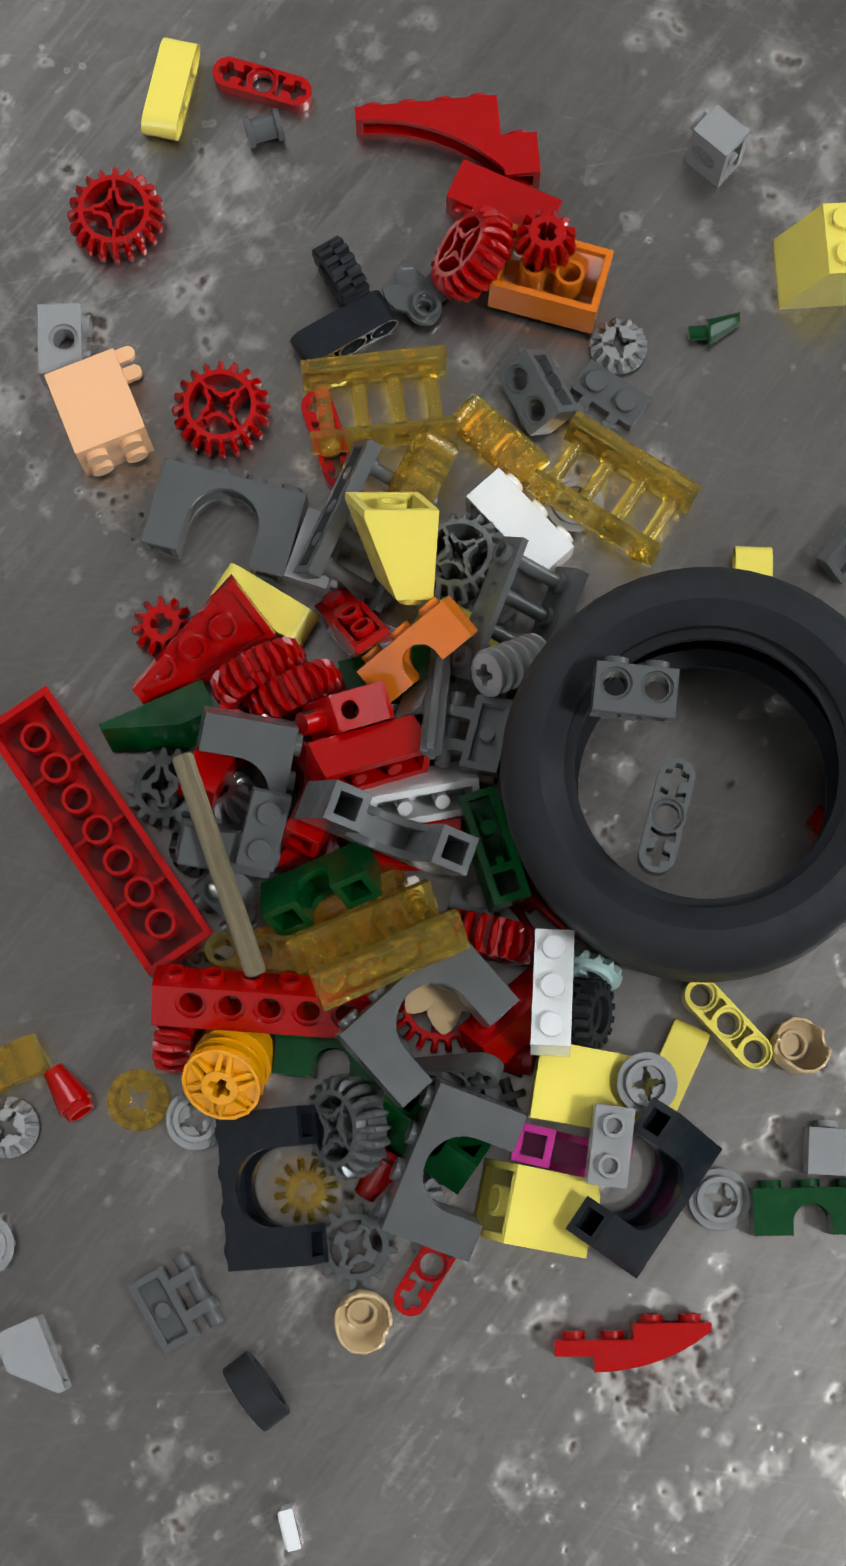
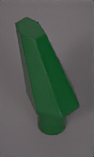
(714, 328)

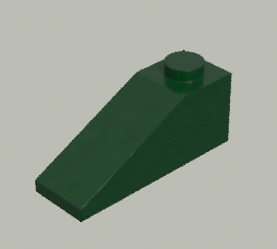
(164, 722)
(496, 855)

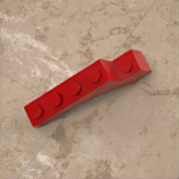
(459, 125)

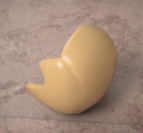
(799, 1046)
(362, 1321)

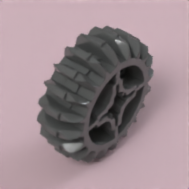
(481, 543)
(349, 1127)

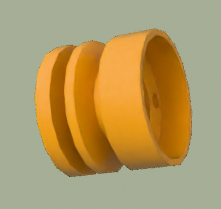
(228, 1072)

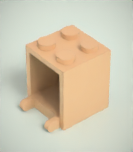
(101, 410)

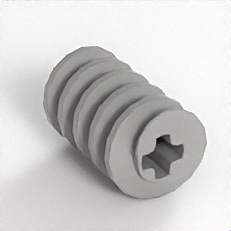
(505, 664)

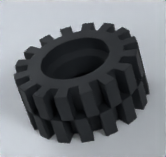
(340, 270)
(591, 1012)

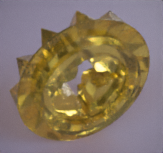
(120, 1098)

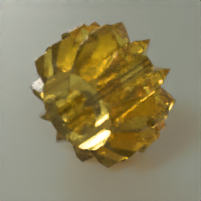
(296, 1182)

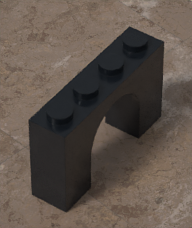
(681, 1164)
(251, 1236)

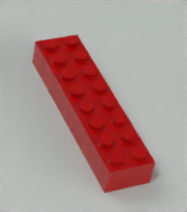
(101, 833)

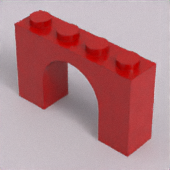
(216, 772)

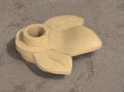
(441, 1006)

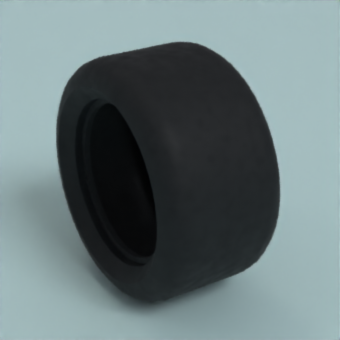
(692, 621)

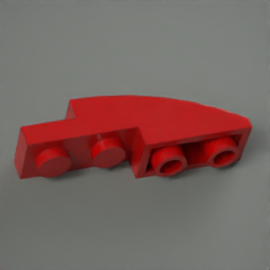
(351, 621)
(648, 1343)

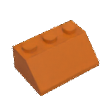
(563, 298)

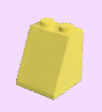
(812, 260)
(399, 540)
(570, 1086)
(531, 1207)

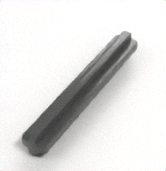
(435, 705)

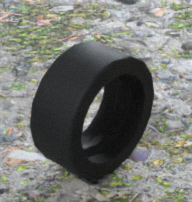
(256, 1391)

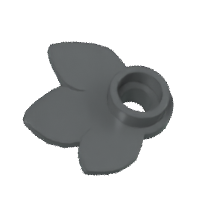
(413, 291)

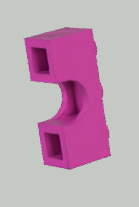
(551, 1150)

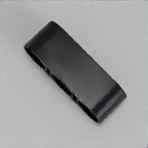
(346, 328)

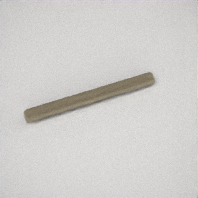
(219, 864)

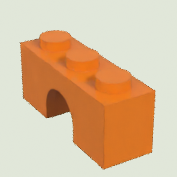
(440, 627)

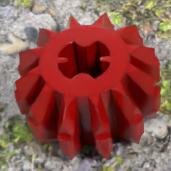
(545, 241)
(155, 615)
(173, 1047)

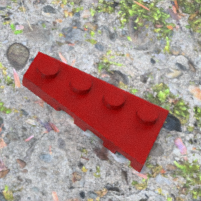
(216, 633)

